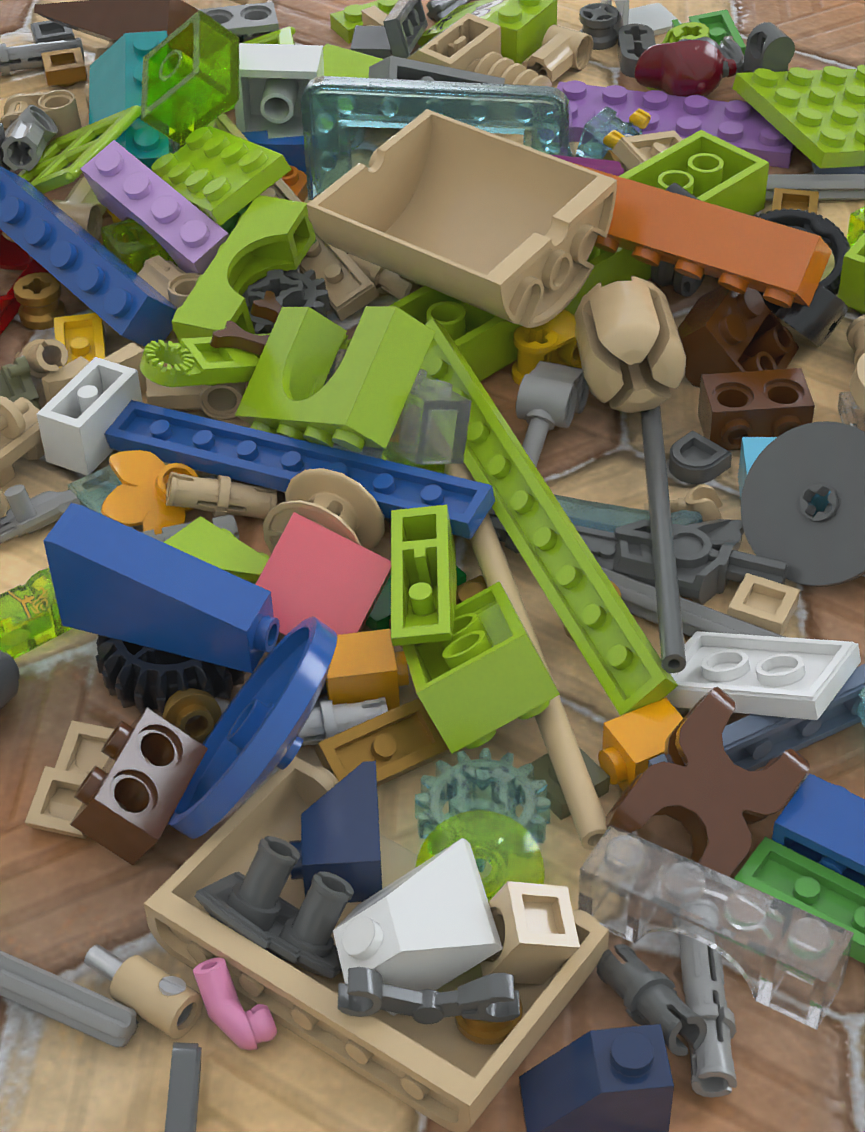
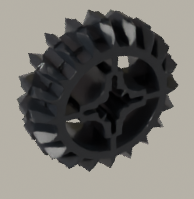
(152, 676)

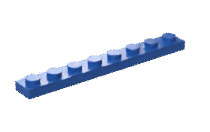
(275, 459)

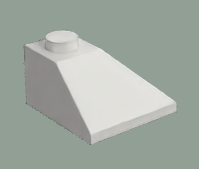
(423, 924)

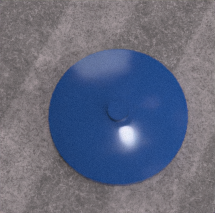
(258, 728)

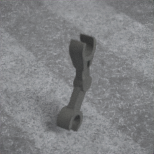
(483, 999)

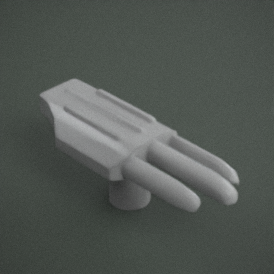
(33, 513)

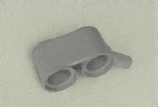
(548, 400)

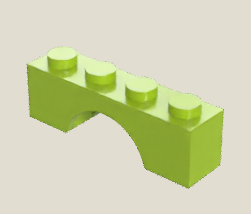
(267, 238)

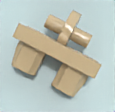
(18, 435)

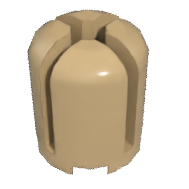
(629, 345)

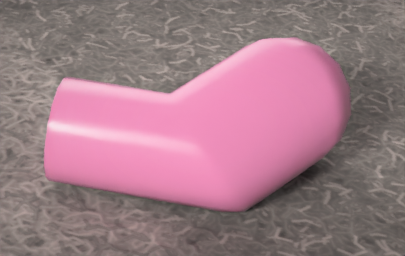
(225, 1010)

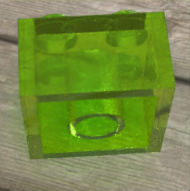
(190, 78)

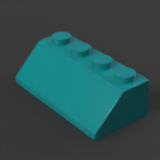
(117, 85)

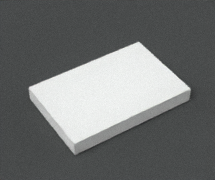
(765, 672)

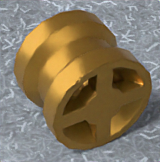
(39, 300)

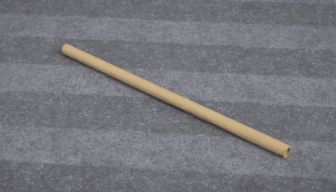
(553, 721)

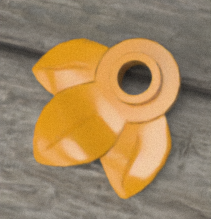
(143, 491)

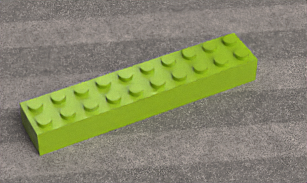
(699, 163)

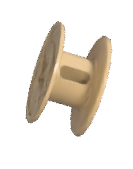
(321, 498)

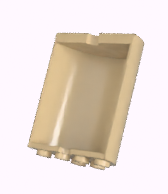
(471, 217)

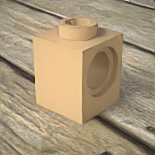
(534, 931)

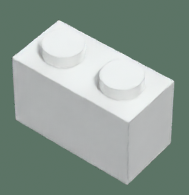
(81, 413)

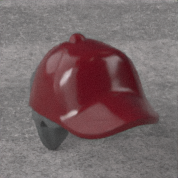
(689, 65)

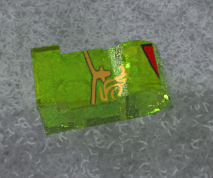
(29, 615)

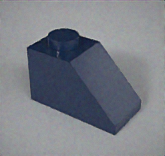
(343, 835)
(602, 1084)

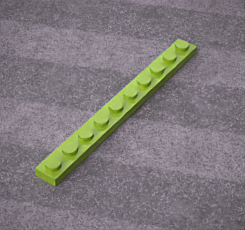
(551, 544)

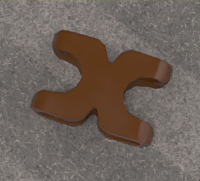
(707, 789)

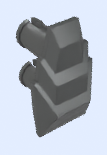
(258, 913)

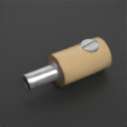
(149, 990)

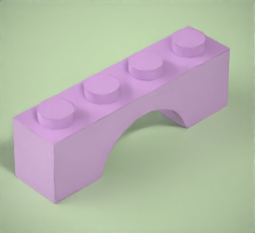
(139, 194)

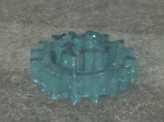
(486, 787)

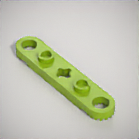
(199, 363)

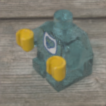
(606, 129)

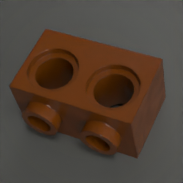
(753, 405)
(144, 788)

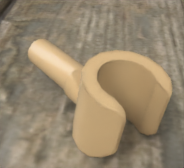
(699, 499)

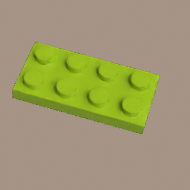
(220, 171)

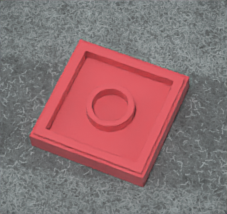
(322, 578)

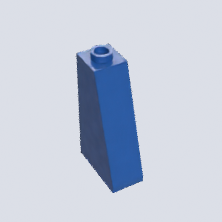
(155, 594)

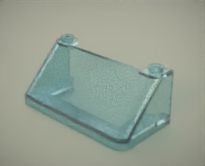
(342, 107)

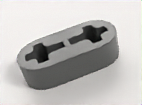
(632, 42)

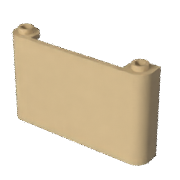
(416, 1062)

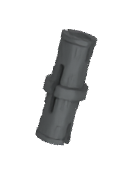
(651, 999)

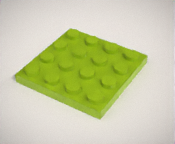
(813, 109)

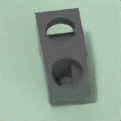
(771, 55)

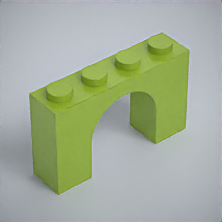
(361, 397)

